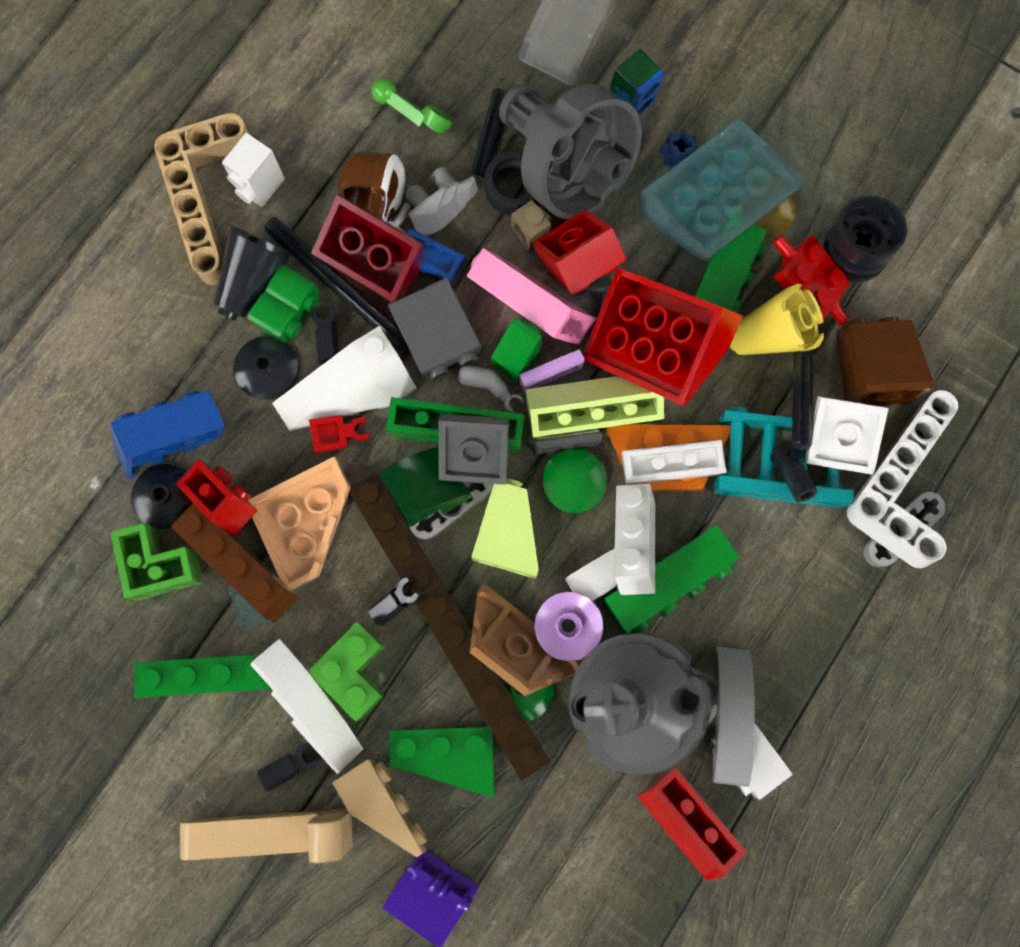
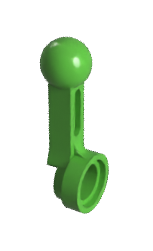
(385, 93)

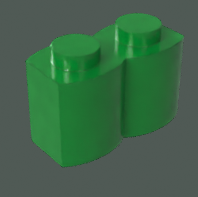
(284, 304)

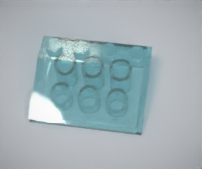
(719, 191)

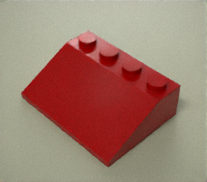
(659, 336)

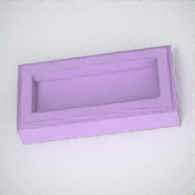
(551, 371)

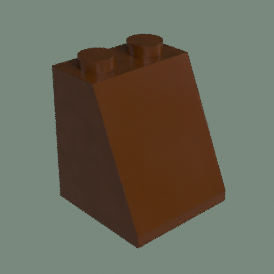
(882, 362)

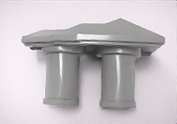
(437, 210)

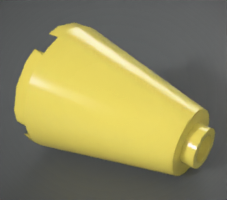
(781, 325)

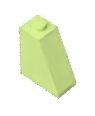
(507, 531)

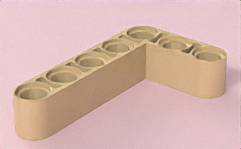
(190, 193)
(320, 832)

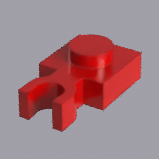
(331, 433)

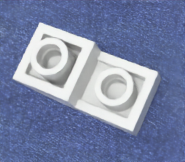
(594, 578)

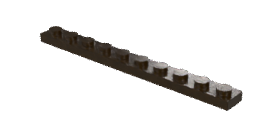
(449, 627)

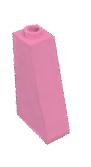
(530, 297)

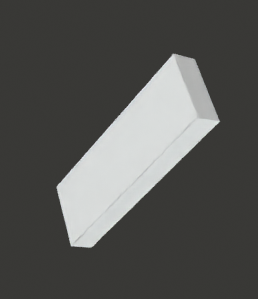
(673, 462)

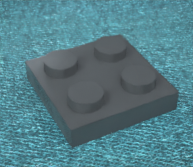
(473, 449)

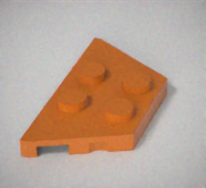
(649, 435)

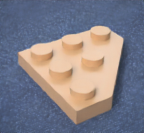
(301, 520)

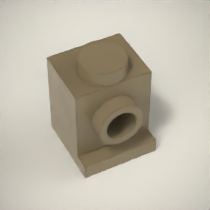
(530, 224)

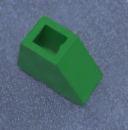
(517, 350)

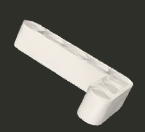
(897, 475)

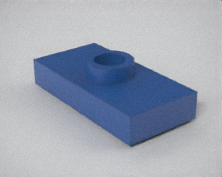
(437, 258)

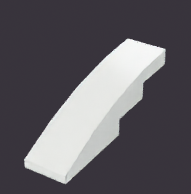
(308, 706)

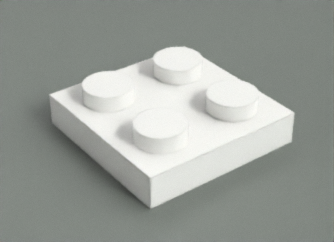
(846, 435)

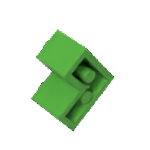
(147, 570)
(341, 671)

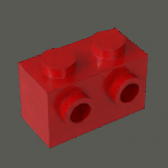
(217, 497)

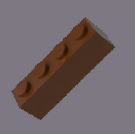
(235, 564)

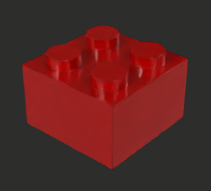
(579, 251)

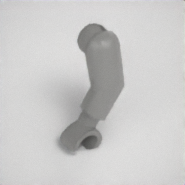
(490, 380)

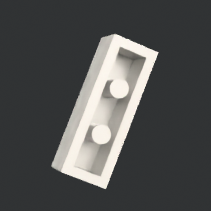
(635, 539)

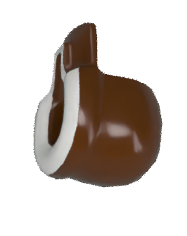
(373, 182)

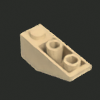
(372, 801)

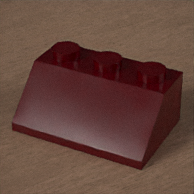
(369, 249)

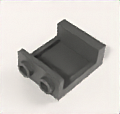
(435, 330)

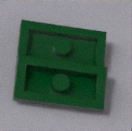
(417, 486)

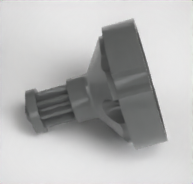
(574, 147)
(638, 704)

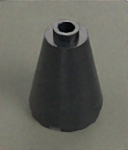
(245, 272)

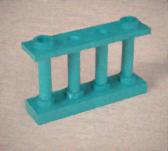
(766, 484)

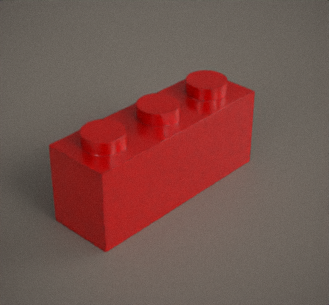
(692, 824)

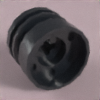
(866, 237)

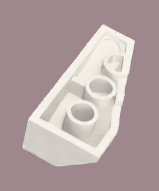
(349, 383)

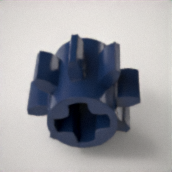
(677, 142)

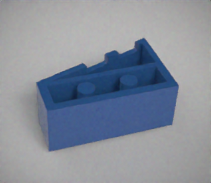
(165, 430)

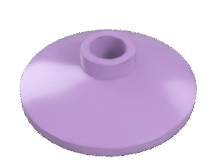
(573, 644)

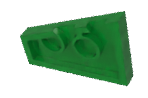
(447, 755)

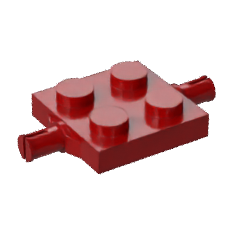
(815, 271)

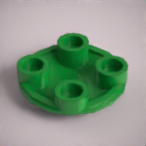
(574, 480)

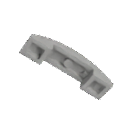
(734, 717)

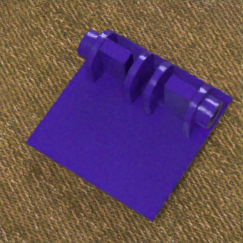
(431, 898)

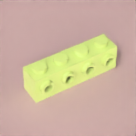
(590, 406)

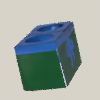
(643, 81)

